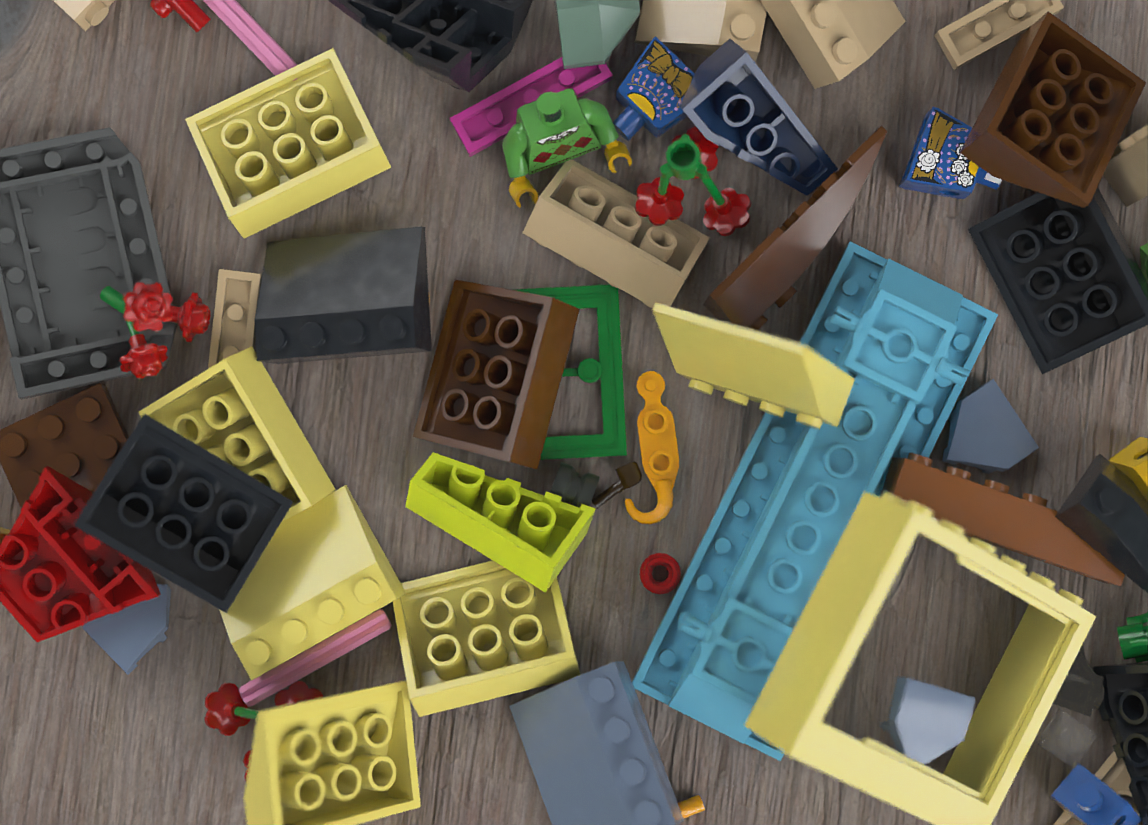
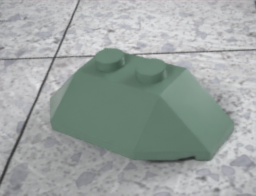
(592, 29)

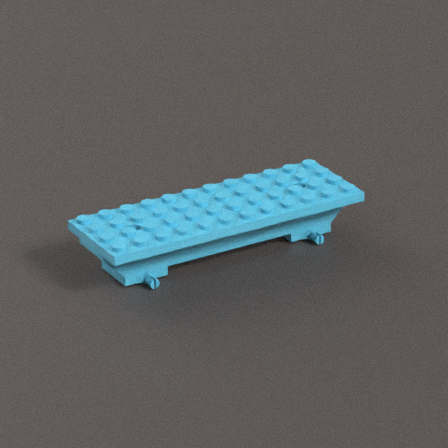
(800, 484)

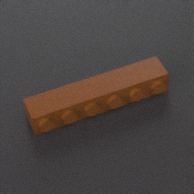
(996, 516)

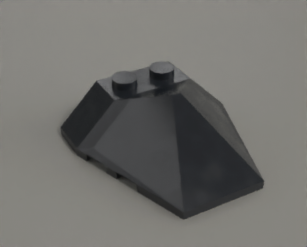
(444, 38)

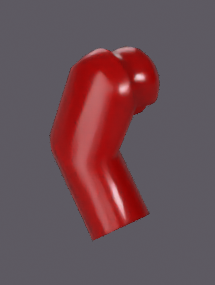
(187, 9)

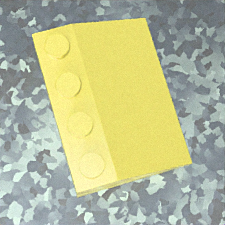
(287, 144)
(754, 367)
(246, 423)
(310, 584)
(480, 637)
(334, 760)

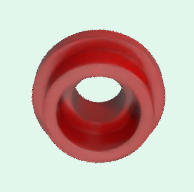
(671, 580)

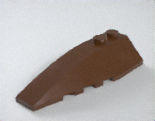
(789, 250)

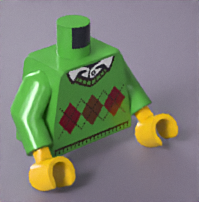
(556, 131)

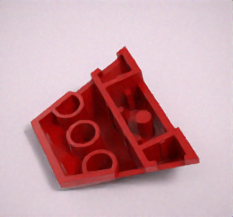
(59, 574)

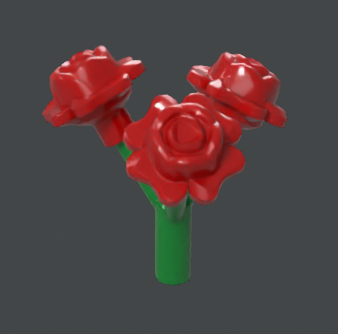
(147, 309)

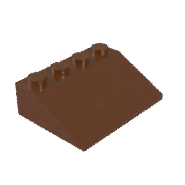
(1054, 114)
(496, 372)

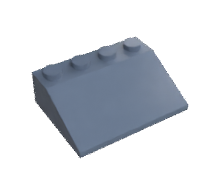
(595, 752)

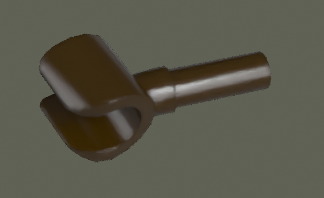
(628, 475)

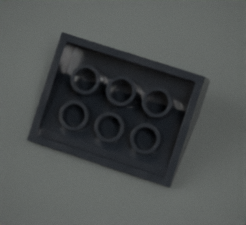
(1064, 275)
(344, 297)
(183, 513)

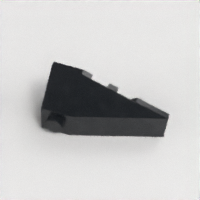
(1111, 518)
(1127, 713)

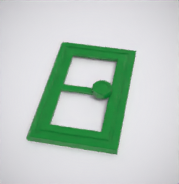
(609, 371)

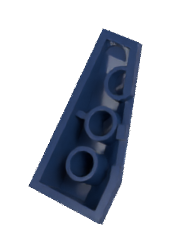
(747, 115)

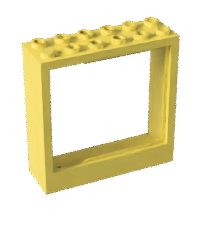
(833, 628)

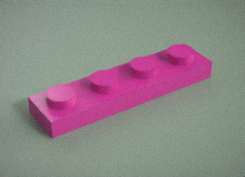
(494, 116)

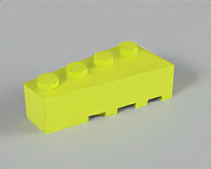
(499, 518)

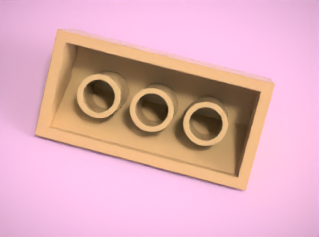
(600, 231)

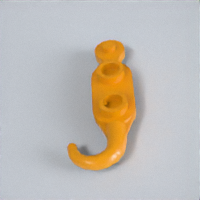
(657, 448)

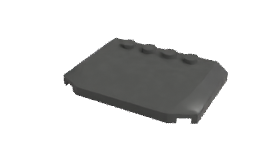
(69, 228)

